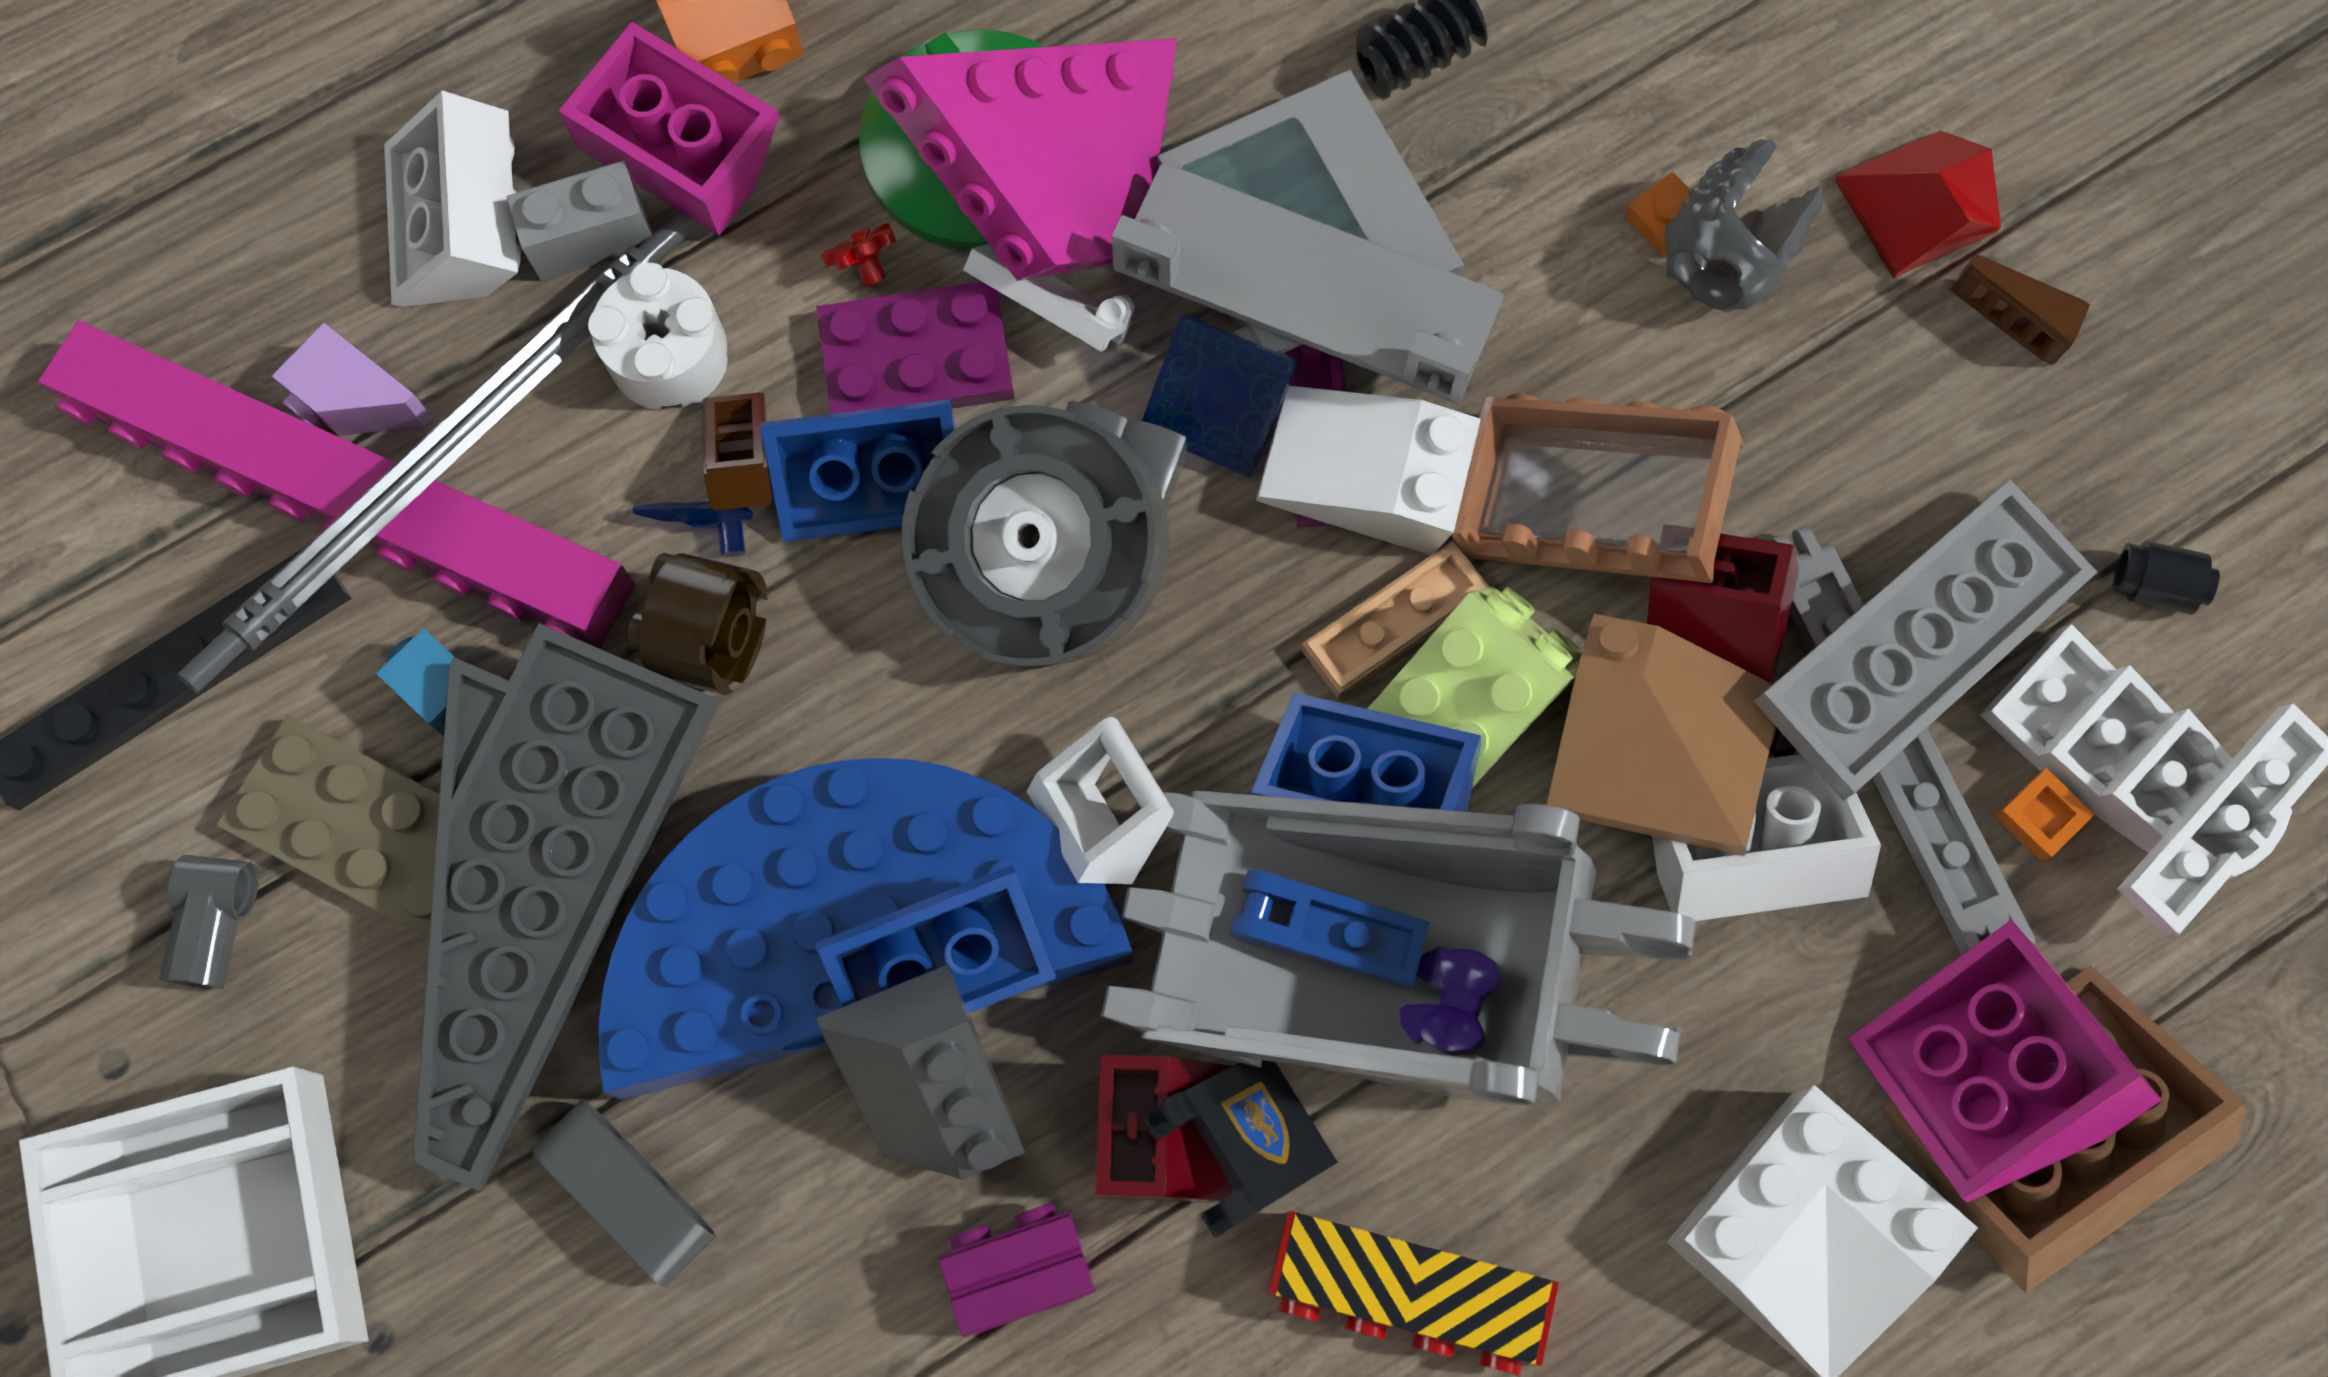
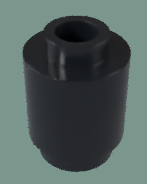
(2166, 577)

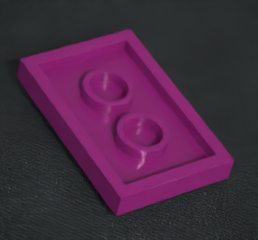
(916, 349)

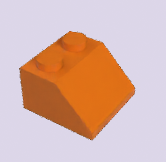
(733, 35)

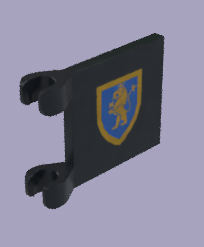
(1254, 1134)

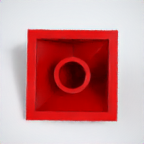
(1924, 199)

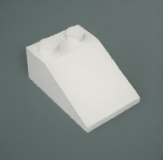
(1370, 464)

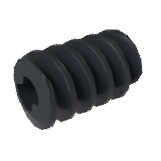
(1413, 37)

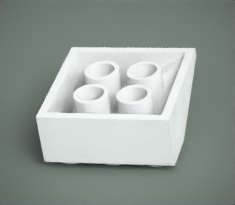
(1821, 1233)

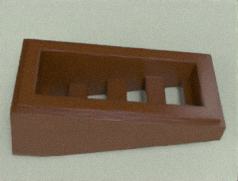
(2022, 307)
(735, 453)

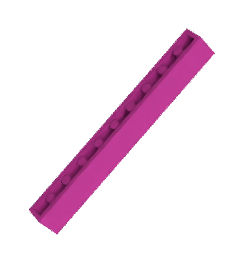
(322, 475)

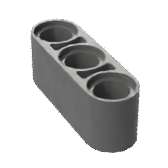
(623, 1193)

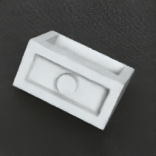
(1089, 833)

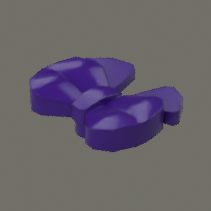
(1465, 981)

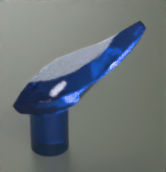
(703, 516)

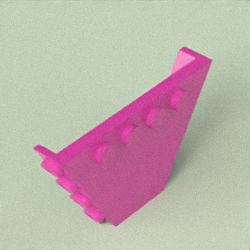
(1038, 141)

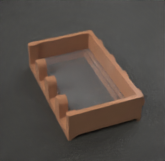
(1599, 486)

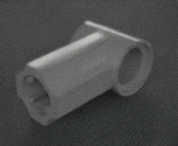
(207, 904)

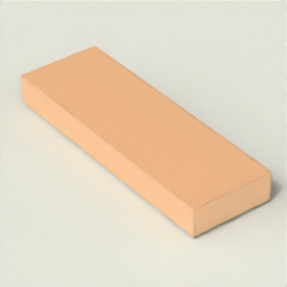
(1392, 620)

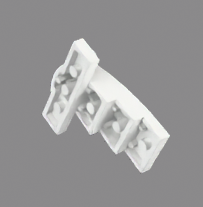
(2158, 772)

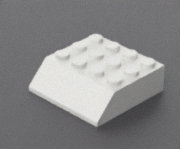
(195, 1234)

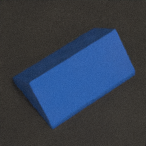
(851, 466)
(1367, 758)
(974, 928)

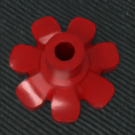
(862, 253)

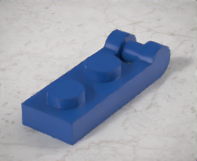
(1332, 929)

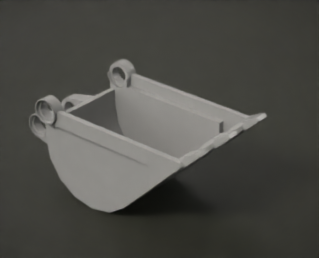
(1479, 879)

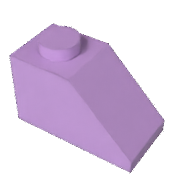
(345, 389)

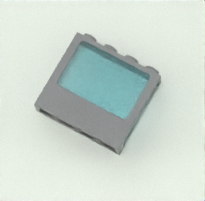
(1328, 162)

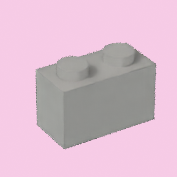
(580, 220)

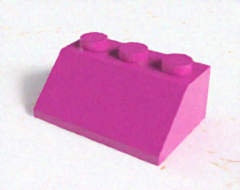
(675, 126)

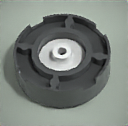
(975, 526)

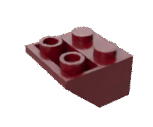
(1743, 608)
(1129, 1157)

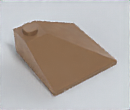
(1662, 738)

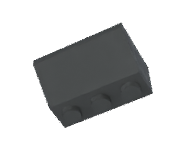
(923, 1077)

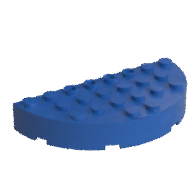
(724, 934)

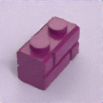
(1015, 1271)

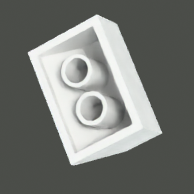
(450, 203)
(1799, 852)

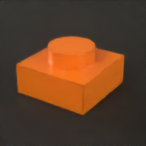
(1657, 208)
(2044, 815)

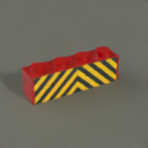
(1414, 1290)

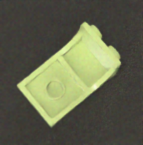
(1484, 673)

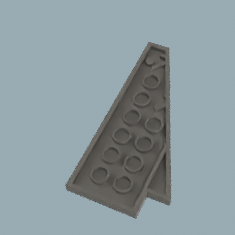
(537, 842)

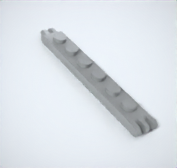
(1916, 781)

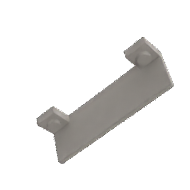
(1307, 282)

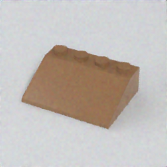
(2076, 1202)

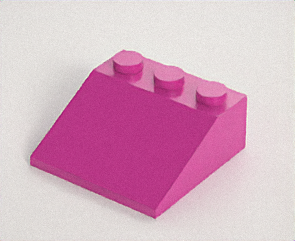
(2001, 1066)

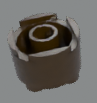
(700, 622)

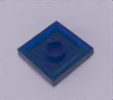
(1220, 393)

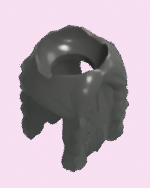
(1712, 230)

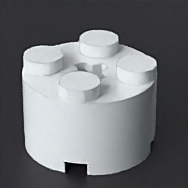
(660, 337)

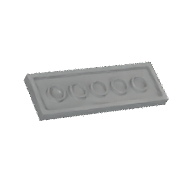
(1925, 639)

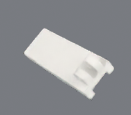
(1056, 301)

